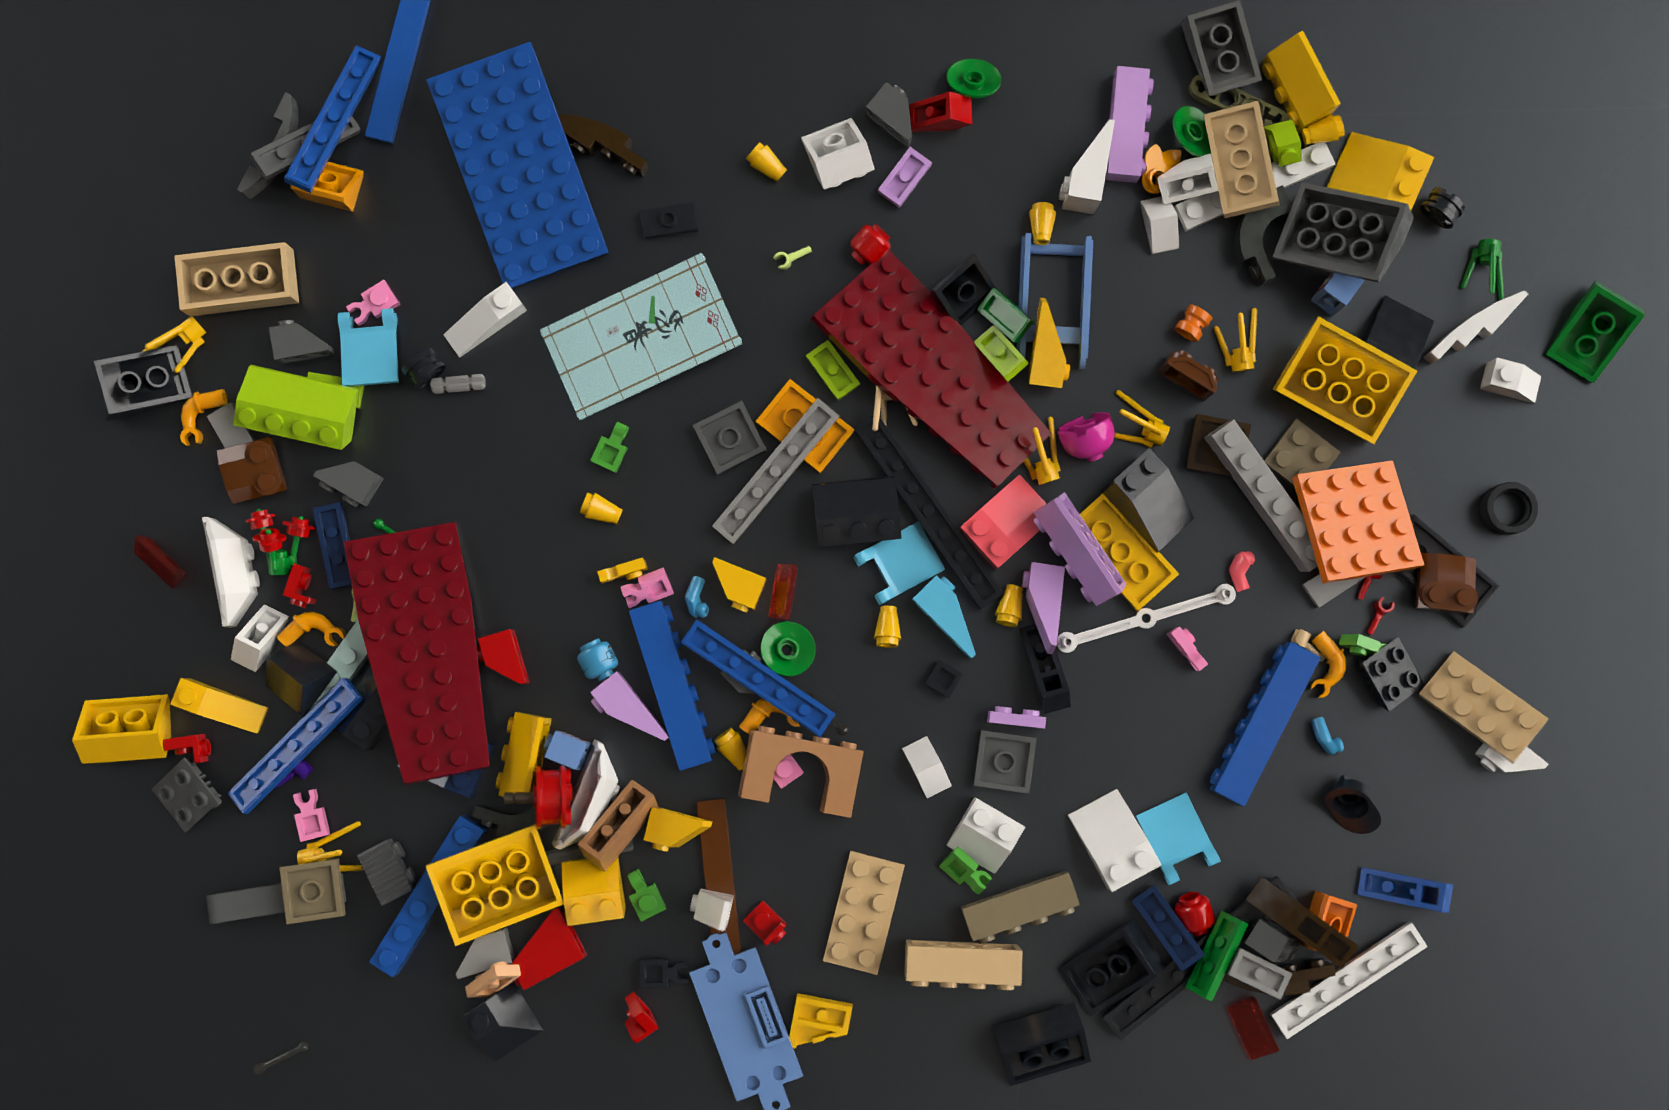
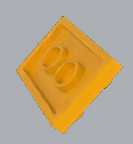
(785, 413)

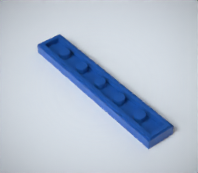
(397, 70)
(332, 119)
(758, 678)
(295, 745)

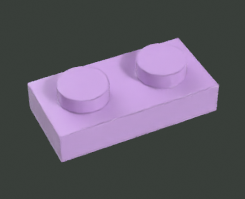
(904, 177)
(1004, 715)

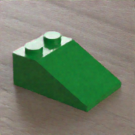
(1595, 331)

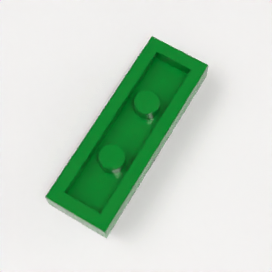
(1219, 953)

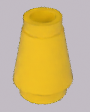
(1324, 130)
(766, 162)
(1042, 221)
(600, 509)
(1010, 607)
(887, 629)
(731, 747)

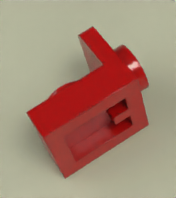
(297, 582)
(183, 745)
(766, 923)
(640, 1020)

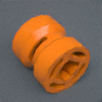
(1194, 322)

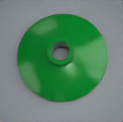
(974, 78)
(1191, 130)
(797, 640)

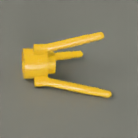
(189, 332)
(1243, 357)
(1154, 429)
(1045, 469)
(316, 854)

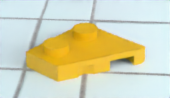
(818, 1019)

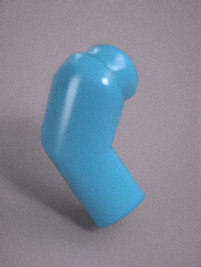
(692, 598)
(1323, 736)

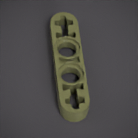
(1240, 98)

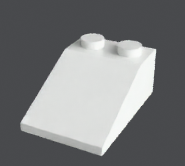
(1085, 185)
(1114, 840)

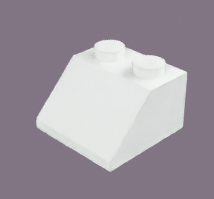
(838, 153)
(986, 835)

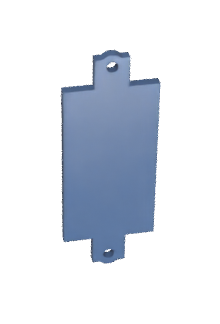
(746, 1023)

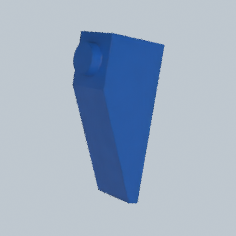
(1405, 889)

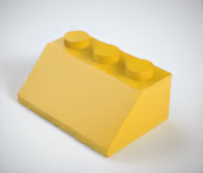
(1300, 82)
(123, 729)
(523, 752)

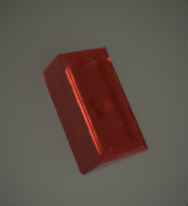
(158, 561)
(783, 591)
(1253, 1028)

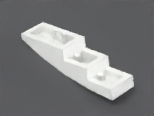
(1482, 323)

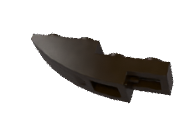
(589, 135)
(1302, 923)
(1300, 976)

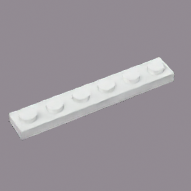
(1208, 206)
(1350, 980)

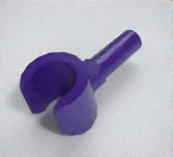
(302, 770)

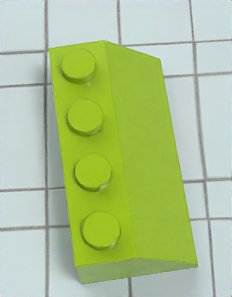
(296, 407)

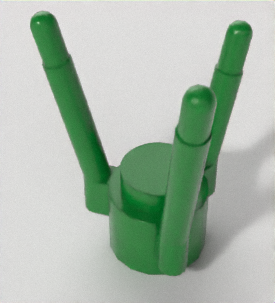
(1490, 255)

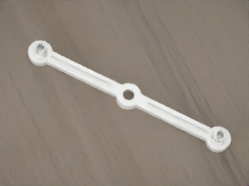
(1223, 595)

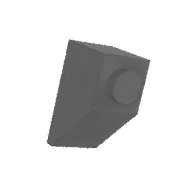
(891, 112)
(295, 343)

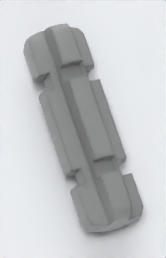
(458, 383)

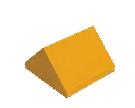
(336, 187)

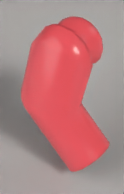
(1238, 569)

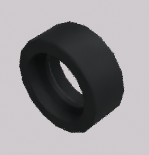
(1528, 499)

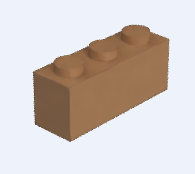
(617, 825)

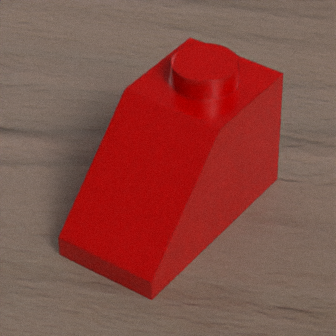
(941, 113)
(503, 655)

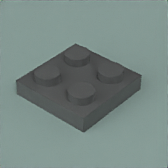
(729, 438)
(1004, 761)

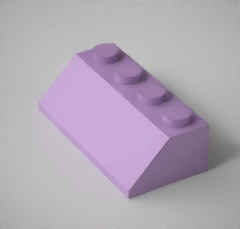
(1080, 550)

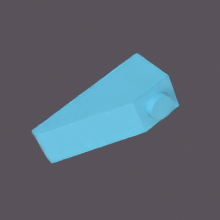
(943, 608)

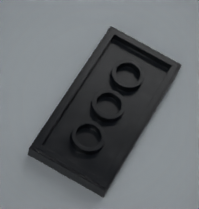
(1432, 542)

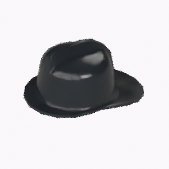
(1353, 806)

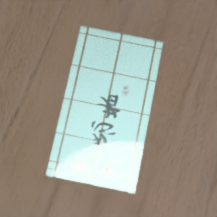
(641, 336)

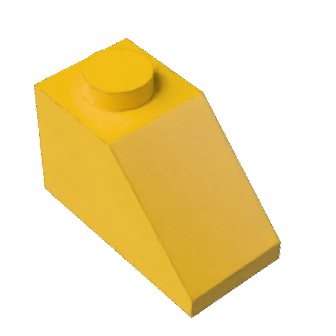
(739, 585)
(672, 828)

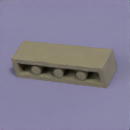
(1020, 906)

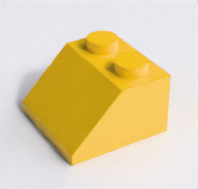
(592, 893)

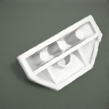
(232, 571)
(590, 796)

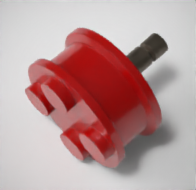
(549, 797)

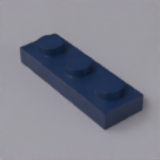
(332, 534)
(1168, 928)

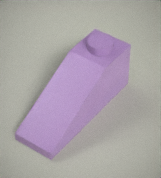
(1044, 598)
(623, 703)

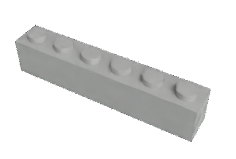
(1263, 492)

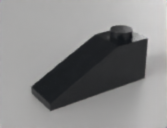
(1046, 672)

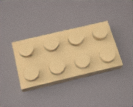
(1241, 159)
(1483, 707)
(863, 912)

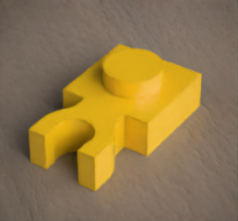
(630, 570)

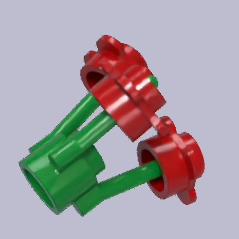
(271, 540)

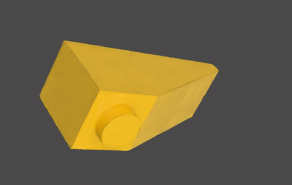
(1047, 357)
(218, 705)

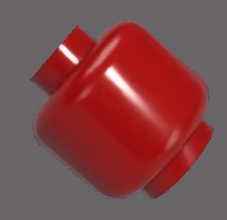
(870, 244)
(1195, 913)

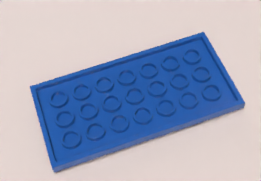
(517, 165)

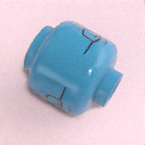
(597, 660)

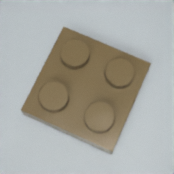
(1300, 452)
(312, 891)

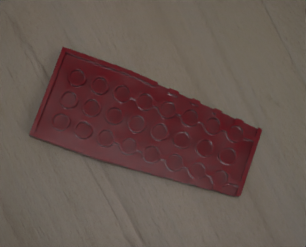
(931, 367)
(422, 648)

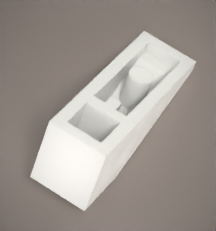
(485, 319)
(712, 908)

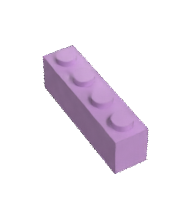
(1130, 113)

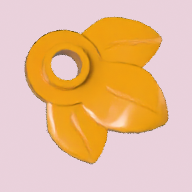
(1158, 164)

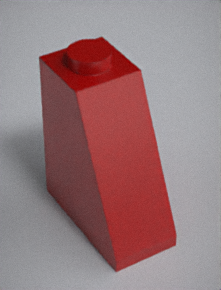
(549, 950)

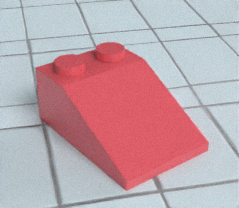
(1004, 522)

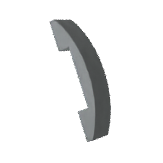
(287, 116)

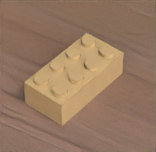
(236, 279)
(963, 963)

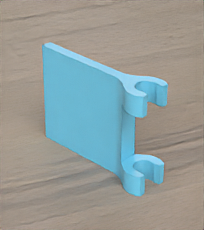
(369, 352)
(902, 561)
(1176, 835)

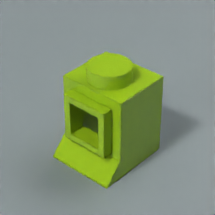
(1283, 143)

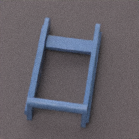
(1067, 335)

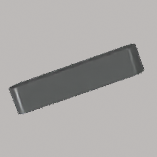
(248, 903)

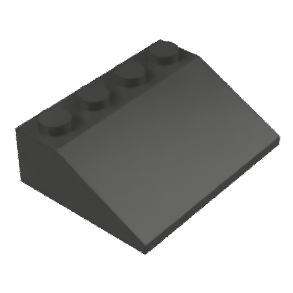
(1343, 232)

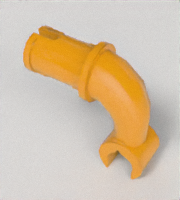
(195, 405)
(305, 622)
(1335, 659)
(758, 713)

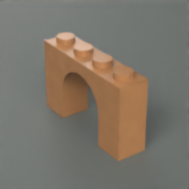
(839, 763)

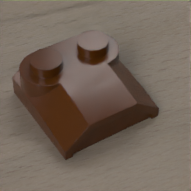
(1190, 375)
(251, 470)
(1446, 583)

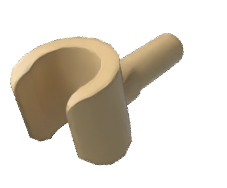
(1301, 638)

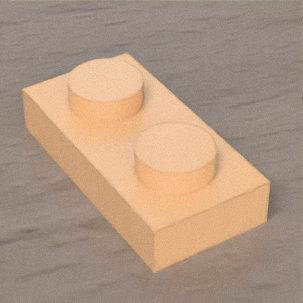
(493, 980)

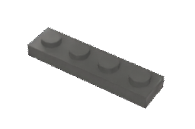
(280, 154)

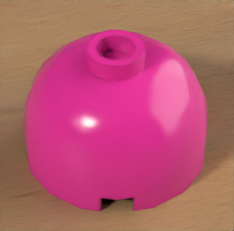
(1088, 437)

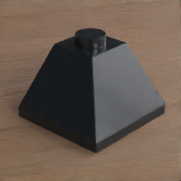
(502, 1022)

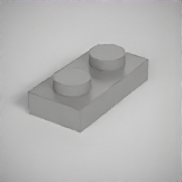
(1259, 973)

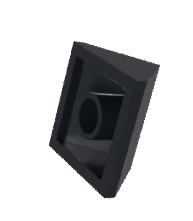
(963, 289)
(298, 676)

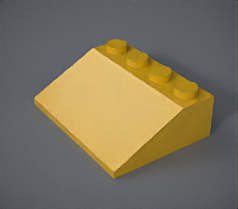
(1380, 169)
(1345, 380)
(494, 884)

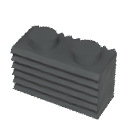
(388, 871)

